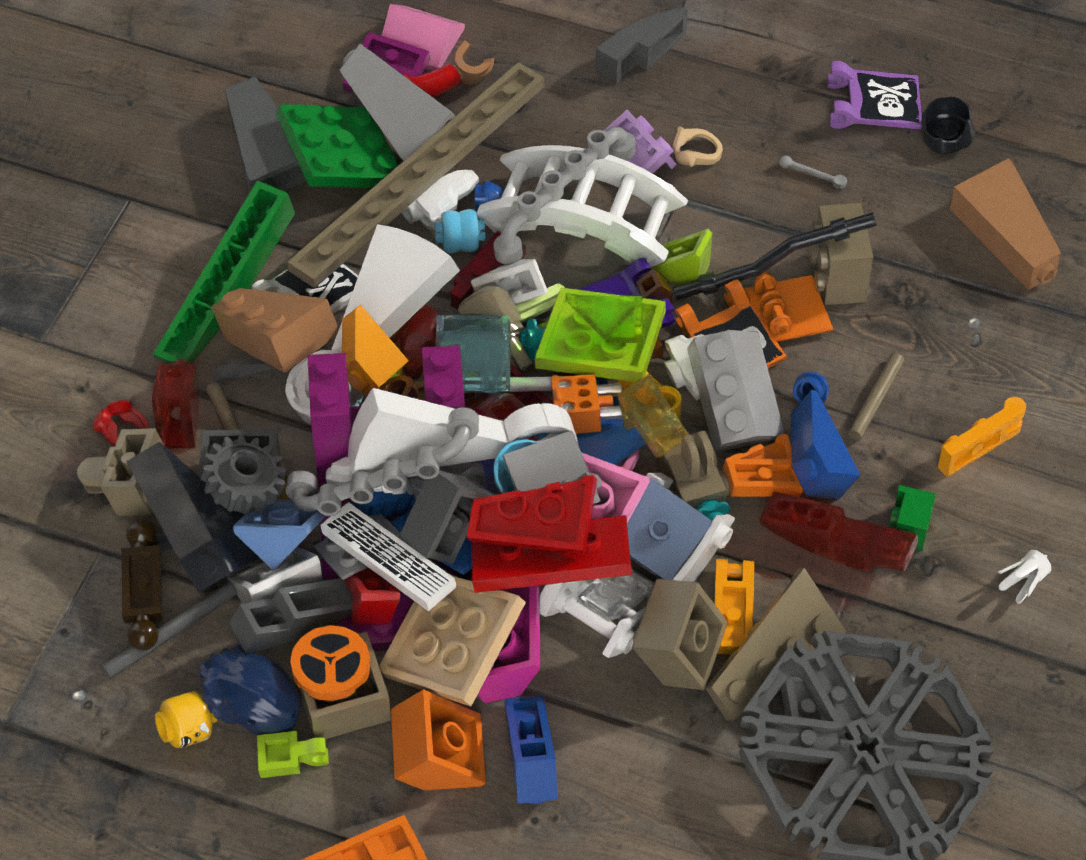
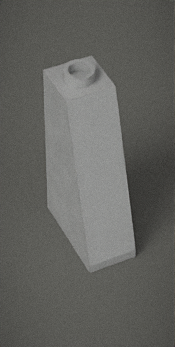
(396, 104)

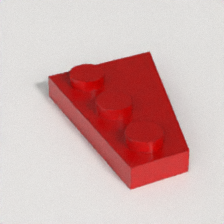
(537, 518)

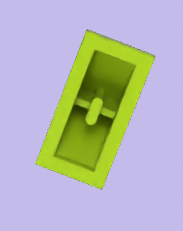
(686, 257)

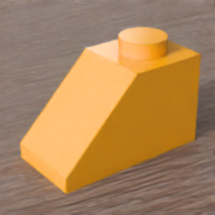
(369, 352)

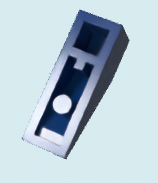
(819, 451)
(531, 750)

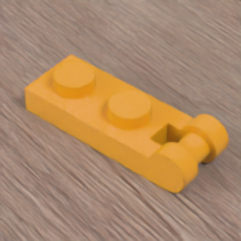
(982, 437)
(734, 601)

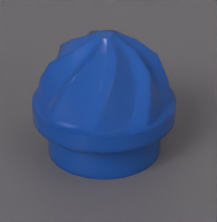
(486, 193)
(810, 381)

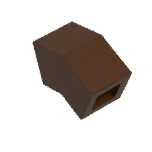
(655, 286)

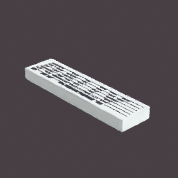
(388, 556)

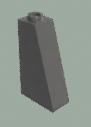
(260, 138)

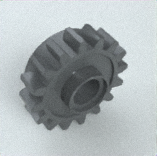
(243, 475)

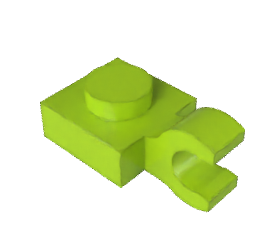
(283, 752)

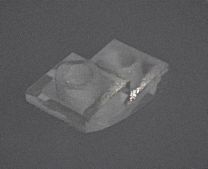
(615, 595)

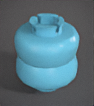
(459, 231)

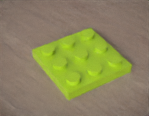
(576, 348)

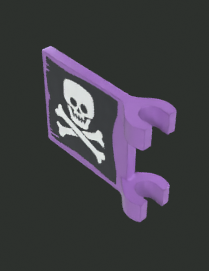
(875, 98)

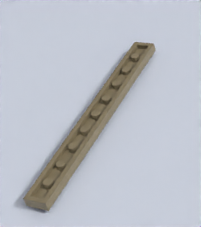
(415, 175)

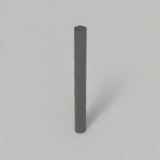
(172, 628)

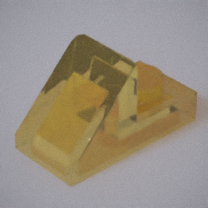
(648, 411)

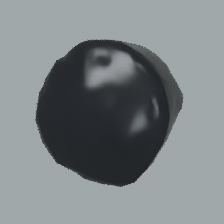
(947, 125)

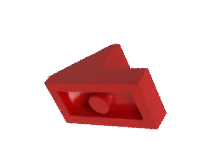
(372, 598)

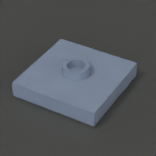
(664, 531)

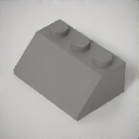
(735, 389)

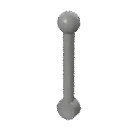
(839, 181)

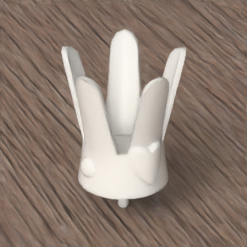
(1032, 566)

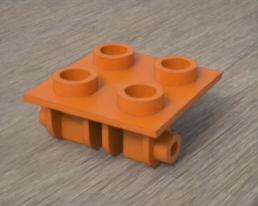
(789, 306)

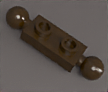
(142, 584)

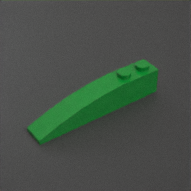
(231, 267)

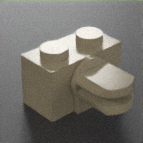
(694, 471)
(113, 475)

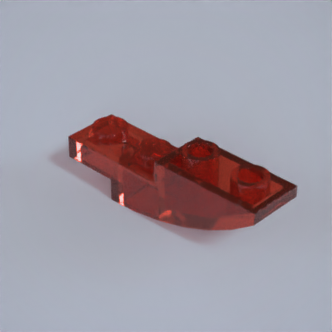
(831, 535)

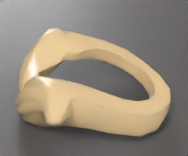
(691, 157)

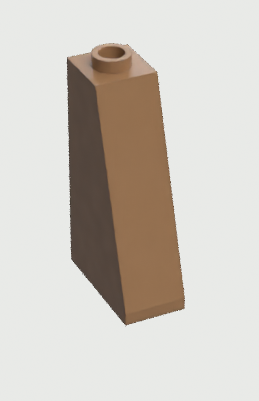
(1008, 223)

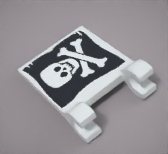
(335, 288)

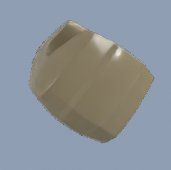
(498, 302)

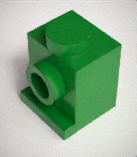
(913, 512)

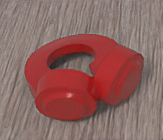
(104, 424)

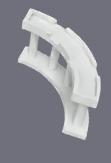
(580, 219)
(563, 596)

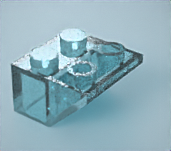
(483, 349)

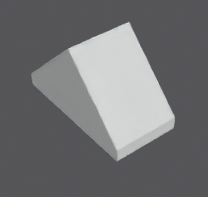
(519, 279)

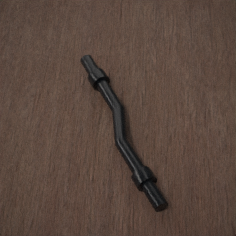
(838, 230)

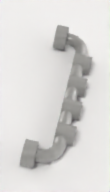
(600, 144)
(302, 485)

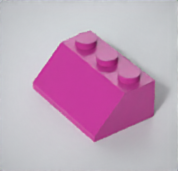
(520, 654)

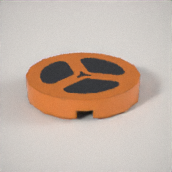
(330, 662)

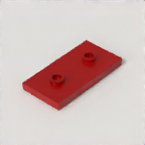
(517, 567)

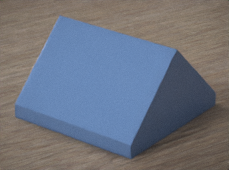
(276, 530)

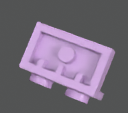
(649, 152)

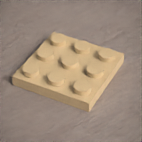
(453, 642)

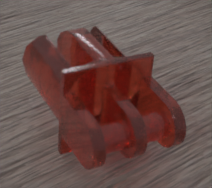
(418, 334)

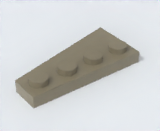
(792, 617)

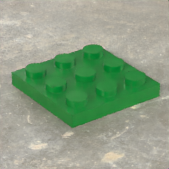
(337, 145)

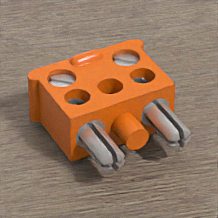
(586, 401)

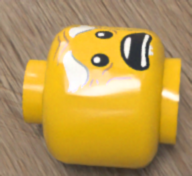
(184, 720)

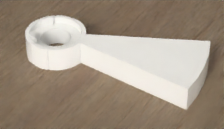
(393, 284)
(400, 425)

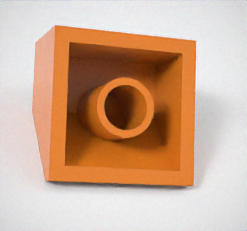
(437, 743)

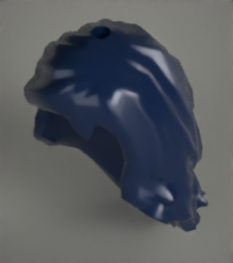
(250, 692)

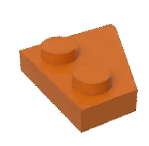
(763, 471)

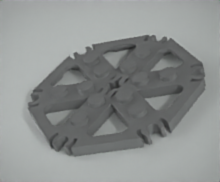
(882, 724)

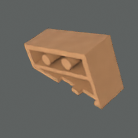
(275, 325)

